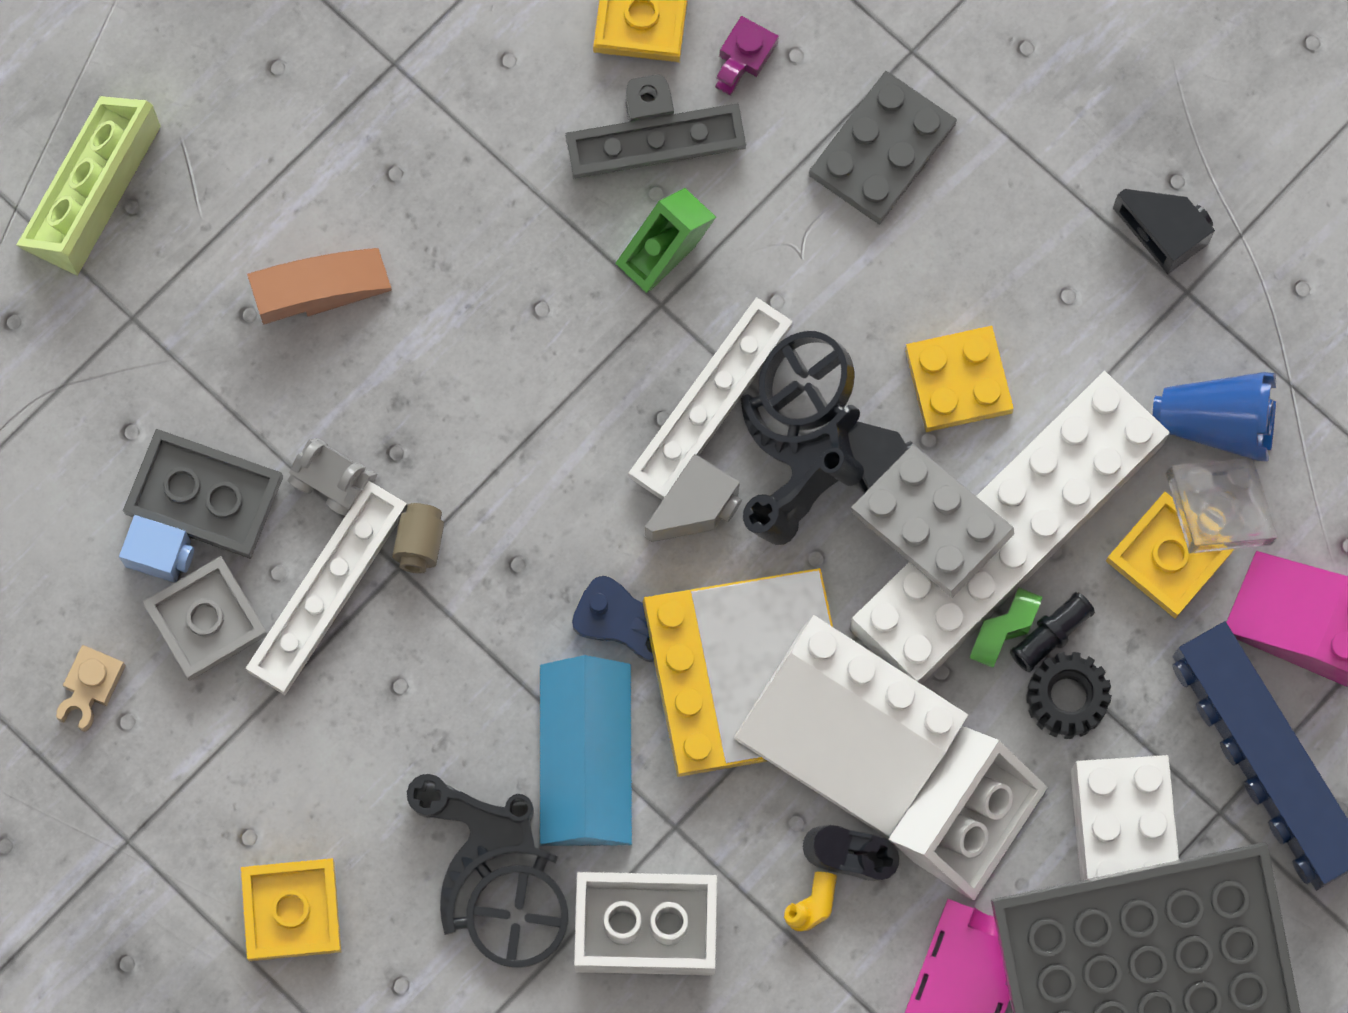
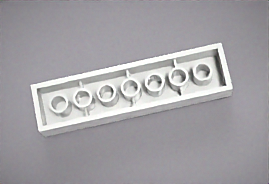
(1045, 498)

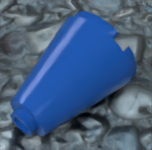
(1222, 413)

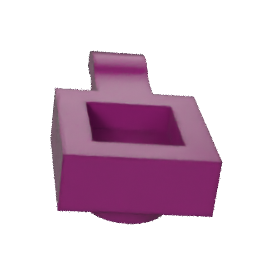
(744, 50)

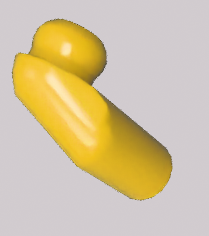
(814, 908)

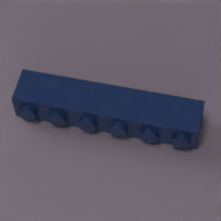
(1267, 752)

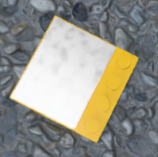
(717, 655)

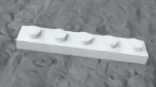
(710, 398)
(326, 588)

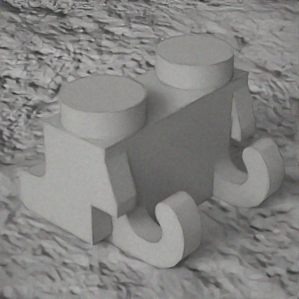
(330, 474)

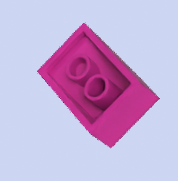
(1294, 614)

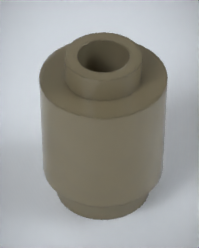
(418, 538)

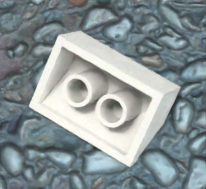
(968, 812)

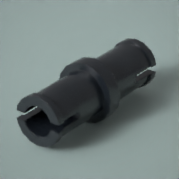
(1052, 631)

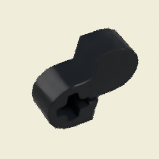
(872, 857)

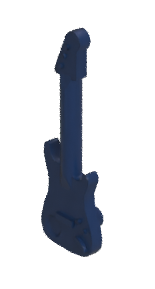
(612, 614)

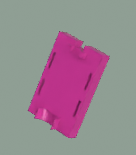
(967, 967)

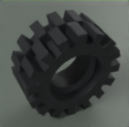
(1073, 668)

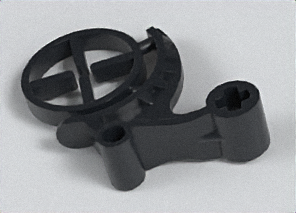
(816, 457)
(492, 834)

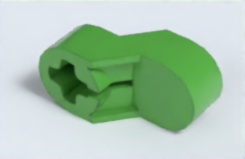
(1005, 627)

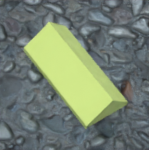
(90, 182)

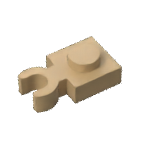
(91, 680)

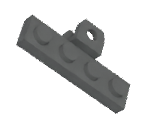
(654, 133)

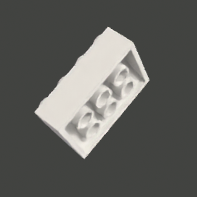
(850, 726)

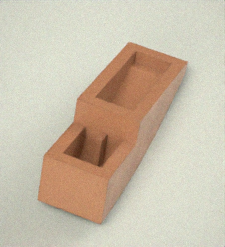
(318, 283)

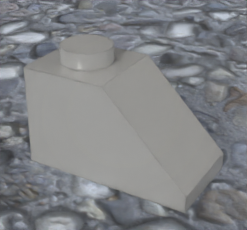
(695, 502)

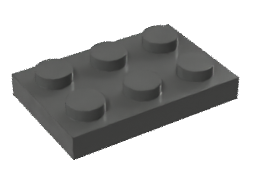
(882, 147)
(204, 493)

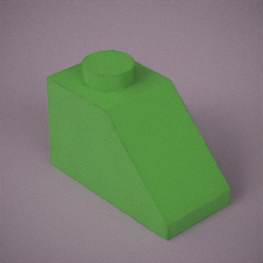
(665, 238)

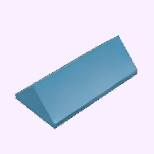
(585, 752)

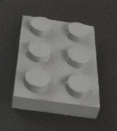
(932, 520)

